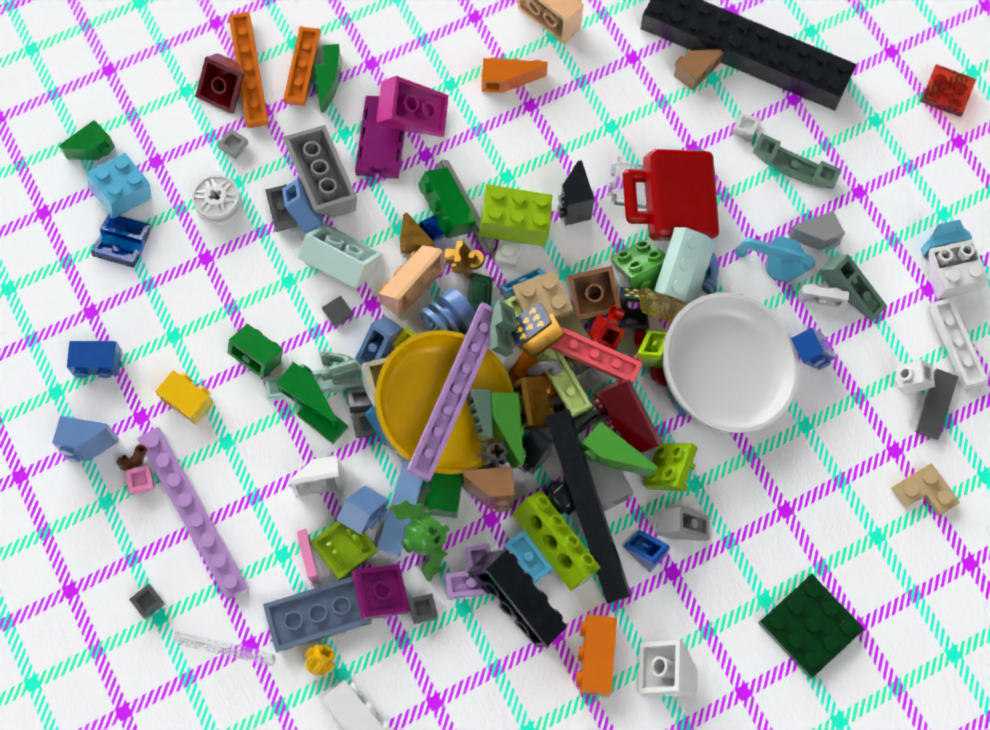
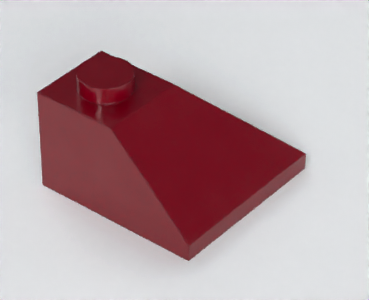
(220, 82)

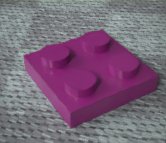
(380, 591)

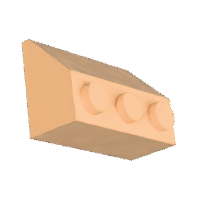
(412, 280)

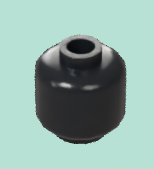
(560, 497)

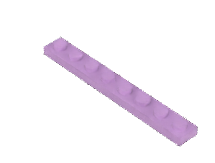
(452, 395)
(193, 514)

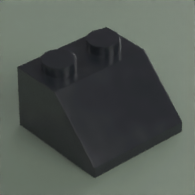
(576, 197)

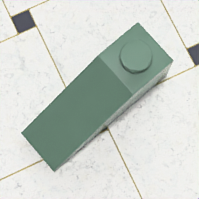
(843, 273)

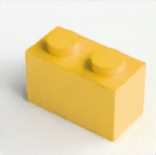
(184, 396)

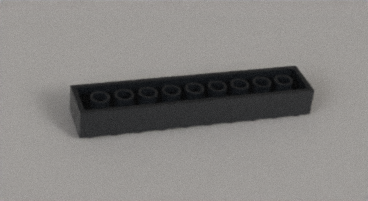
(751, 48)

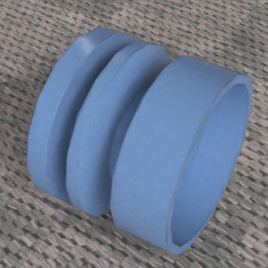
(453, 315)

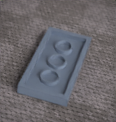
(313, 615)

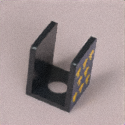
(633, 317)

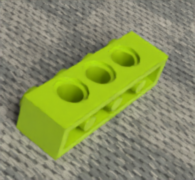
(556, 540)

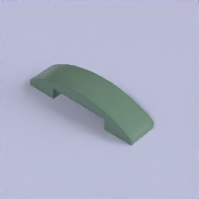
(794, 165)

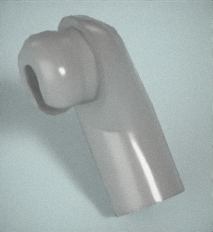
(542, 366)

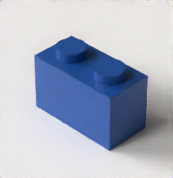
(813, 348)
(94, 358)

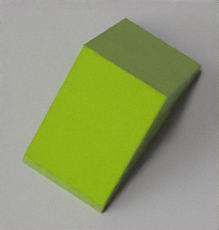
(652, 349)

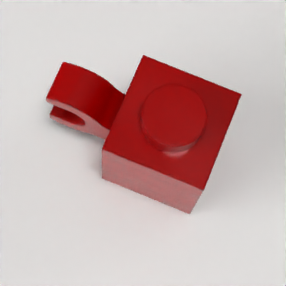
(607, 330)

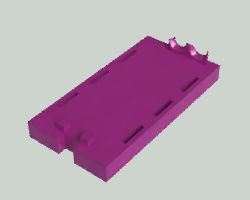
(378, 146)

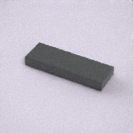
(936, 404)

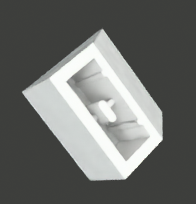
(956, 270)

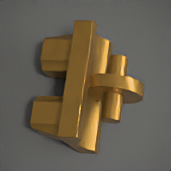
(463, 260)

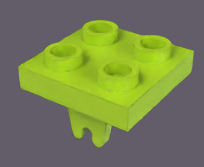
(673, 468)
(343, 549)

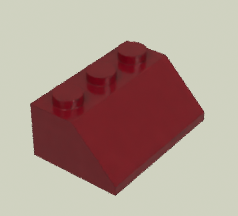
(627, 415)

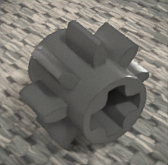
(494, 447)

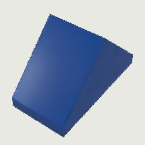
(646, 549)

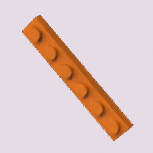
(247, 58)

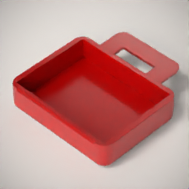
(677, 193)

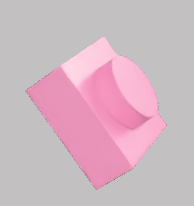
(140, 479)

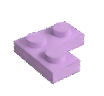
(461, 584)

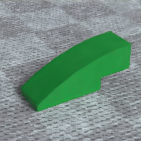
(328, 75)

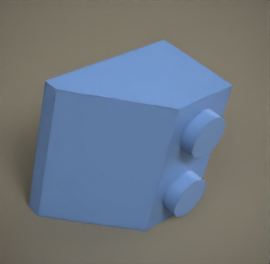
(82, 438)

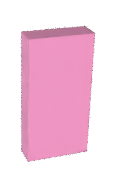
(308, 556)

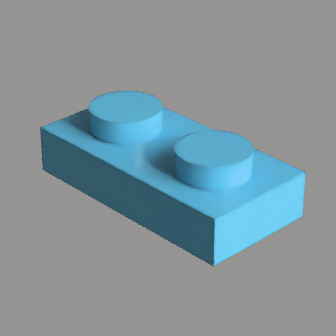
(529, 556)

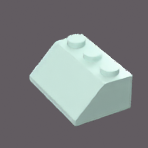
(339, 255)
(685, 265)

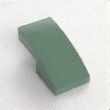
(502, 325)

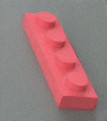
(597, 356)

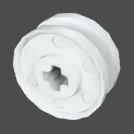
(228, 203)

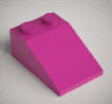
(412, 107)

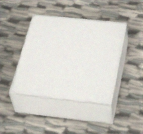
(746, 126)

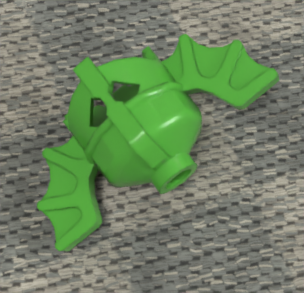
(421, 536)

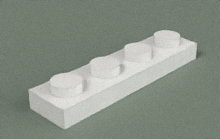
(957, 343)

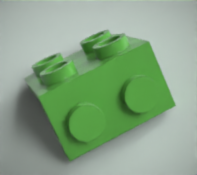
(640, 264)

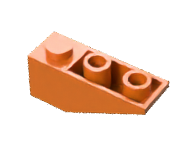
(507, 74)

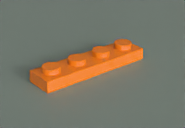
(302, 66)

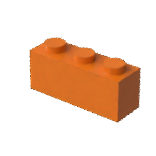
(596, 655)

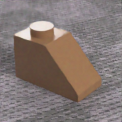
(697, 66)

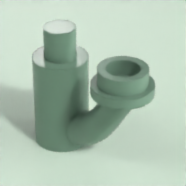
(345, 368)

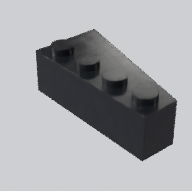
(519, 596)

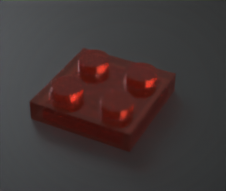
(948, 90)

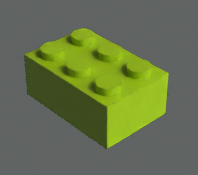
(515, 215)

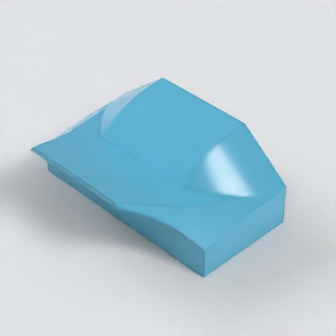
(946, 234)

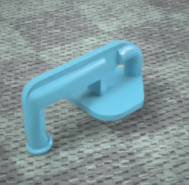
(785, 257)

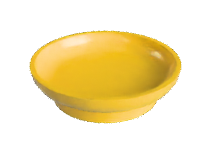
(410, 389)

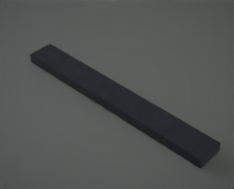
(588, 506)

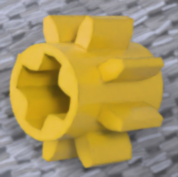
(319, 660)

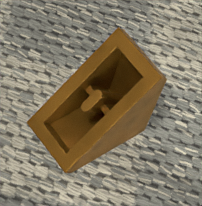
(413, 236)

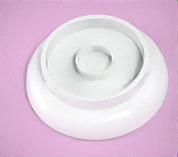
(730, 362)

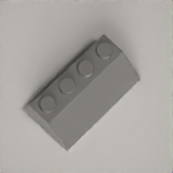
(321, 172)

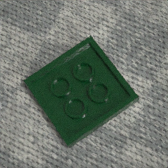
(811, 626)

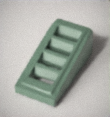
(481, 411)

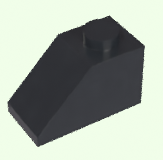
(538, 450)

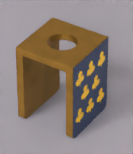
(536, 330)

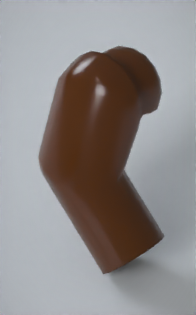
(135, 460)

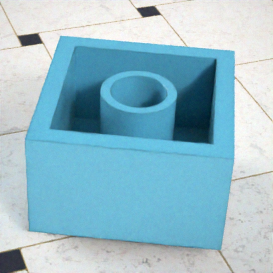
(119, 185)

